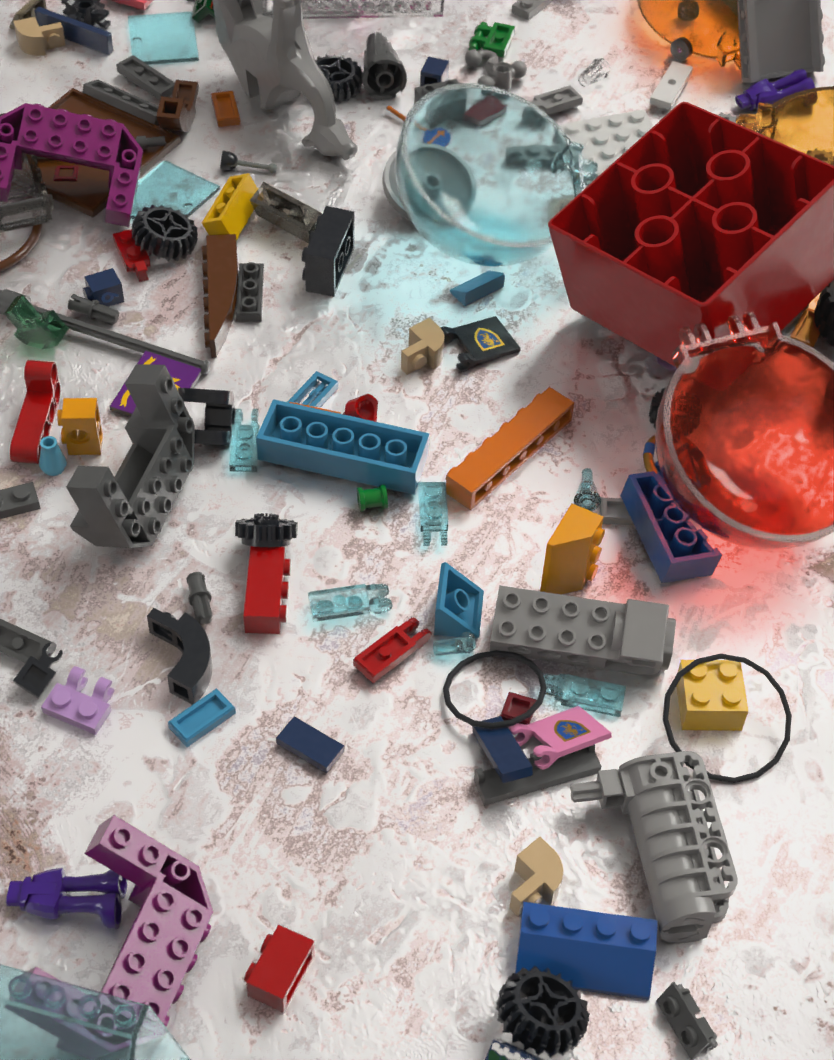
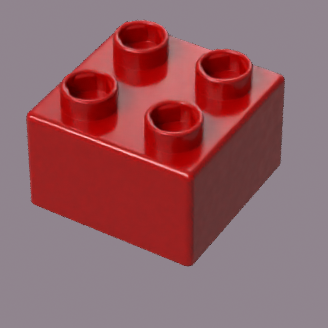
(697, 231)

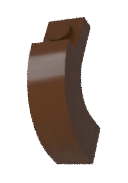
(179, 111)

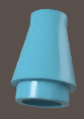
(51, 457)

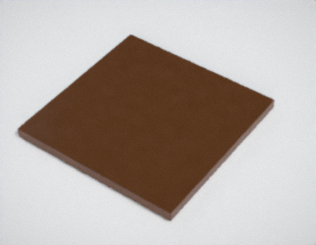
(91, 189)

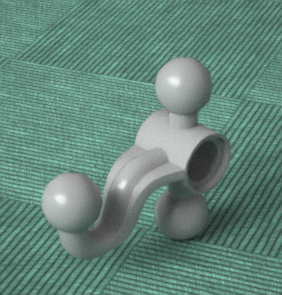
(499, 73)

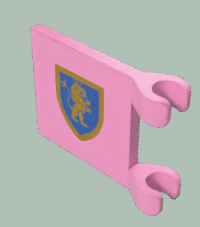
(561, 734)

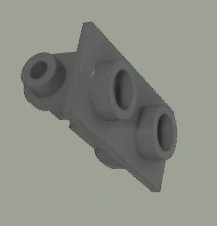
(680, 1012)

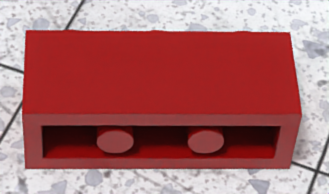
(266, 590)

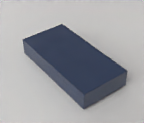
(310, 744)

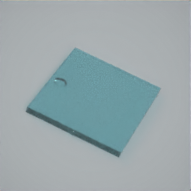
(163, 38)
(173, 187)

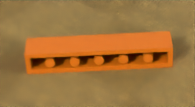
(509, 448)

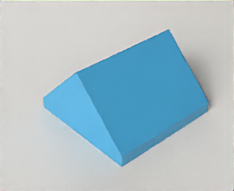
(457, 604)

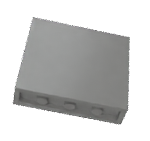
(779, 38)

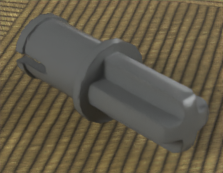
(93, 309)
(199, 597)

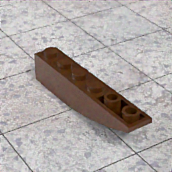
(221, 288)

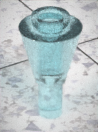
(587, 493)

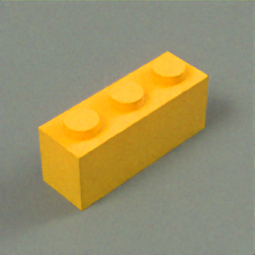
(231, 207)

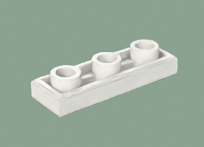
(671, 85)

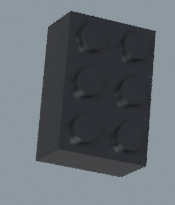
(328, 251)

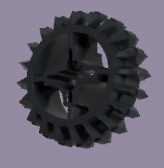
(343, 76)
(164, 232)
(537, 1018)

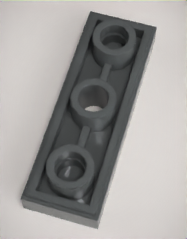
(250, 292)

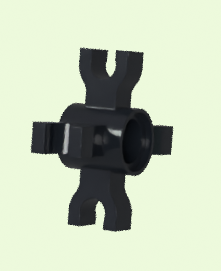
(87, 11)

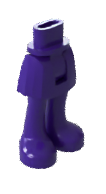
(771, 92)
(48, 890)

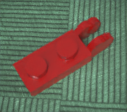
(391, 650)

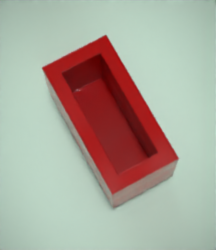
(280, 968)

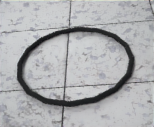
(774, 683)

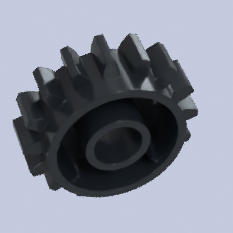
(266, 530)

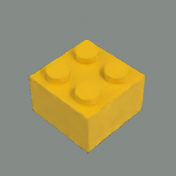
(712, 696)

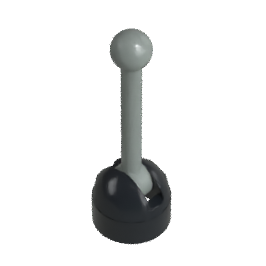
(229, 162)

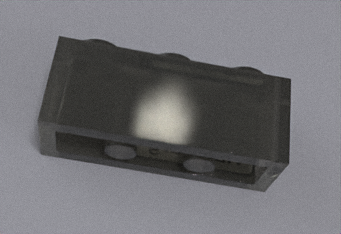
(285, 211)

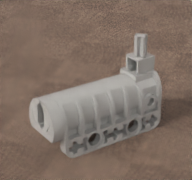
(672, 838)

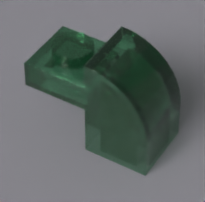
(35, 329)

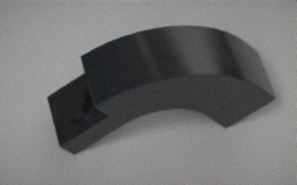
(194, 670)

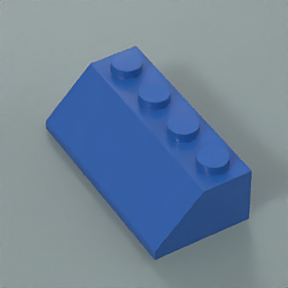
(590, 947)

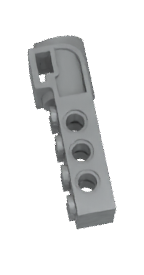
(584, 631)

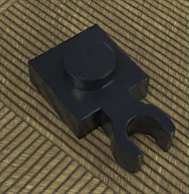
(36, 674)

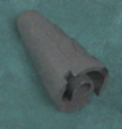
(383, 71)

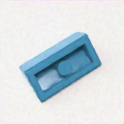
(478, 287)

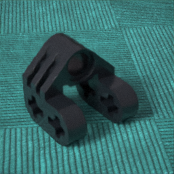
(218, 414)

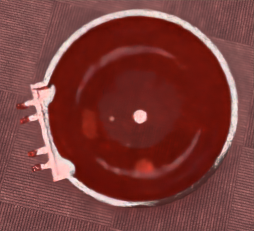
(750, 435)

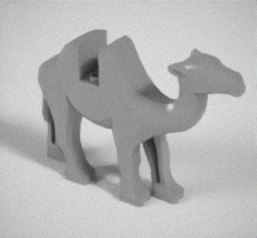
(278, 64)

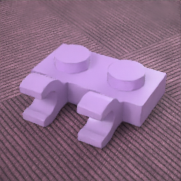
(77, 708)

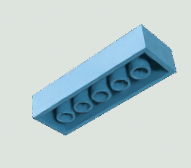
(343, 446)

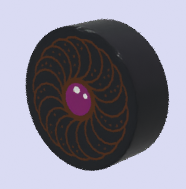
(681, 49)

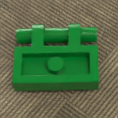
(498, 38)

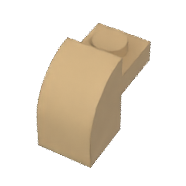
(37, 39)
(424, 348)
(542, 874)

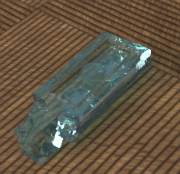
(586, 693)

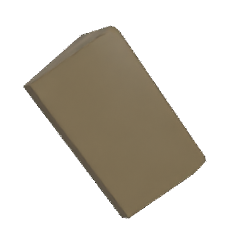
(28, 11)

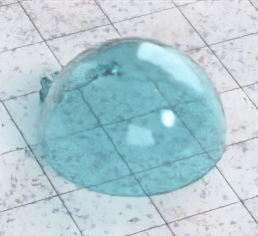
(486, 173)

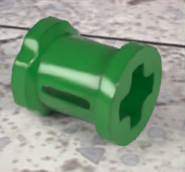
(372, 498)

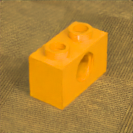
(81, 426)

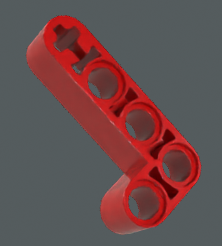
(36, 412)

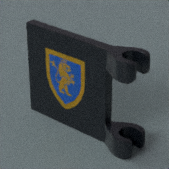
(482, 341)

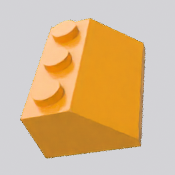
(573, 551)

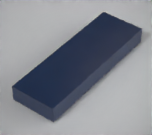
(503, 752)

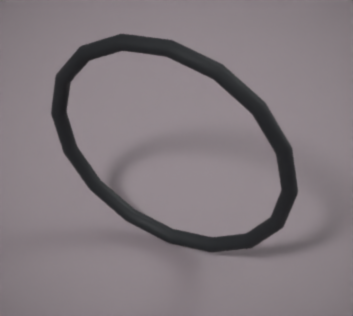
(461, 664)

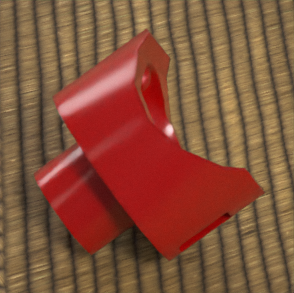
(362, 407)

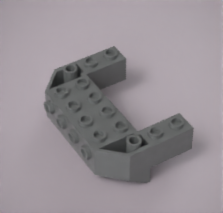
(136, 502)

